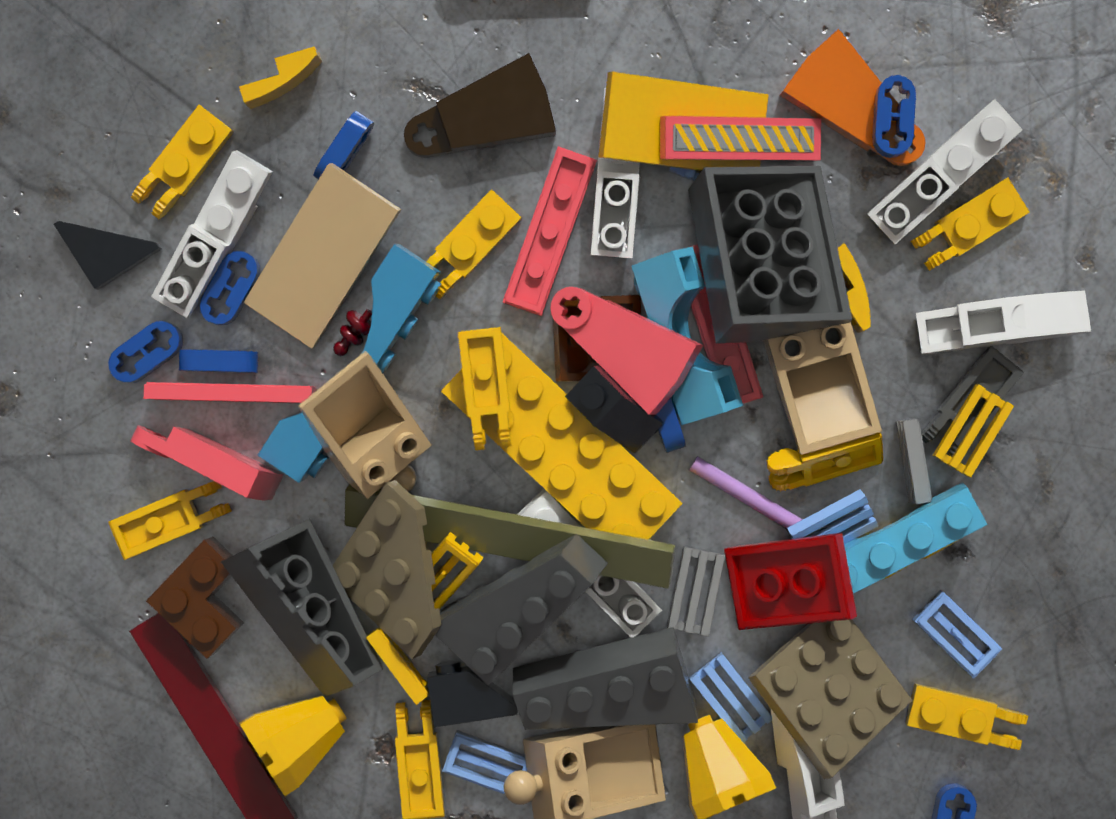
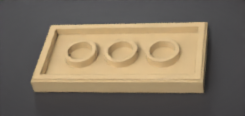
(322, 255)

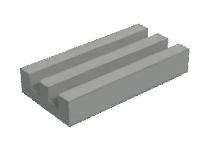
(913, 461)
(690, 626)

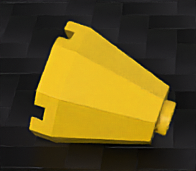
(294, 738)
(720, 769)

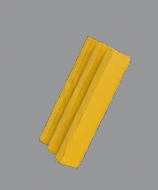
(988, 437)
(459, 552)
(399, 665)

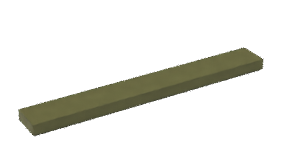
(527, 537)

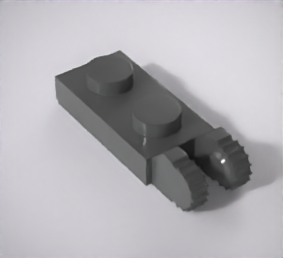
(992, 372)

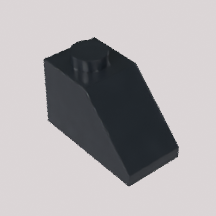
(613, 410)
(463, 697)

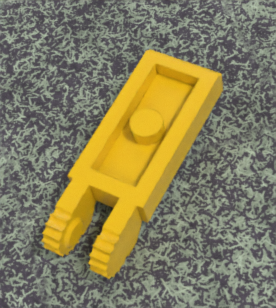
(184, 159)
(974, 222)
(474, 239)
(485, 382)
(793, 470)
(164, 520)
(961, 716)
(419, 766)

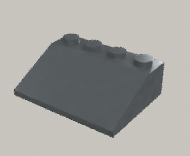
(767, 252)

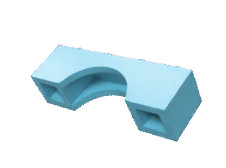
(667, 291)
(913, 537)

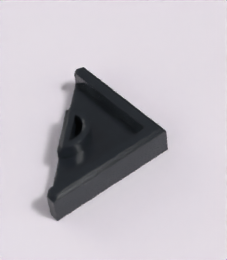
(104, 253)

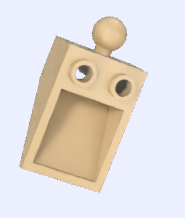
(823, 388)
(365, 428)
(589, 772)

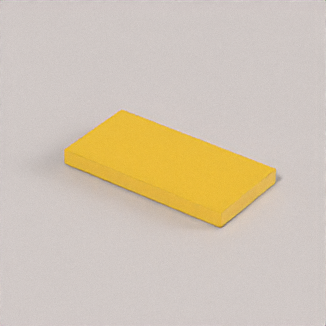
(637, 103)

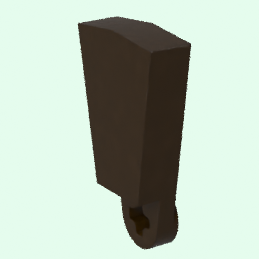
(490, 112)

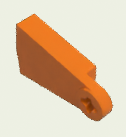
(841, 92)

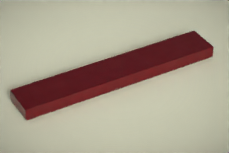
(211, 720)

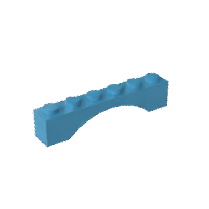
(397, 292)

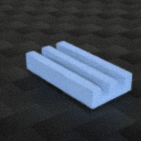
(850, 526)
(931, 609)
(753, 726)
(485, 746)

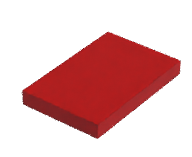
(790, 582)

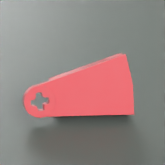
(632, 349)
(212, 460)

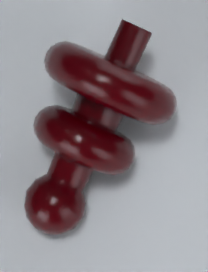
(352, 334)

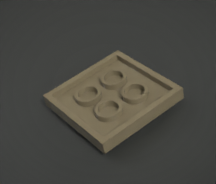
(830, 692)

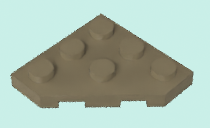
(391, 570)

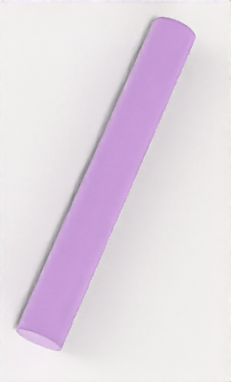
(743, 493)

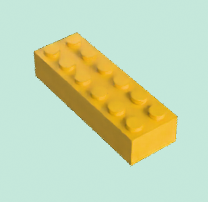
(572, 457)

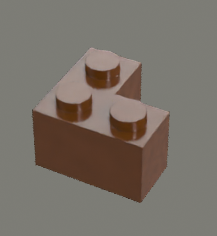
(190, 601)

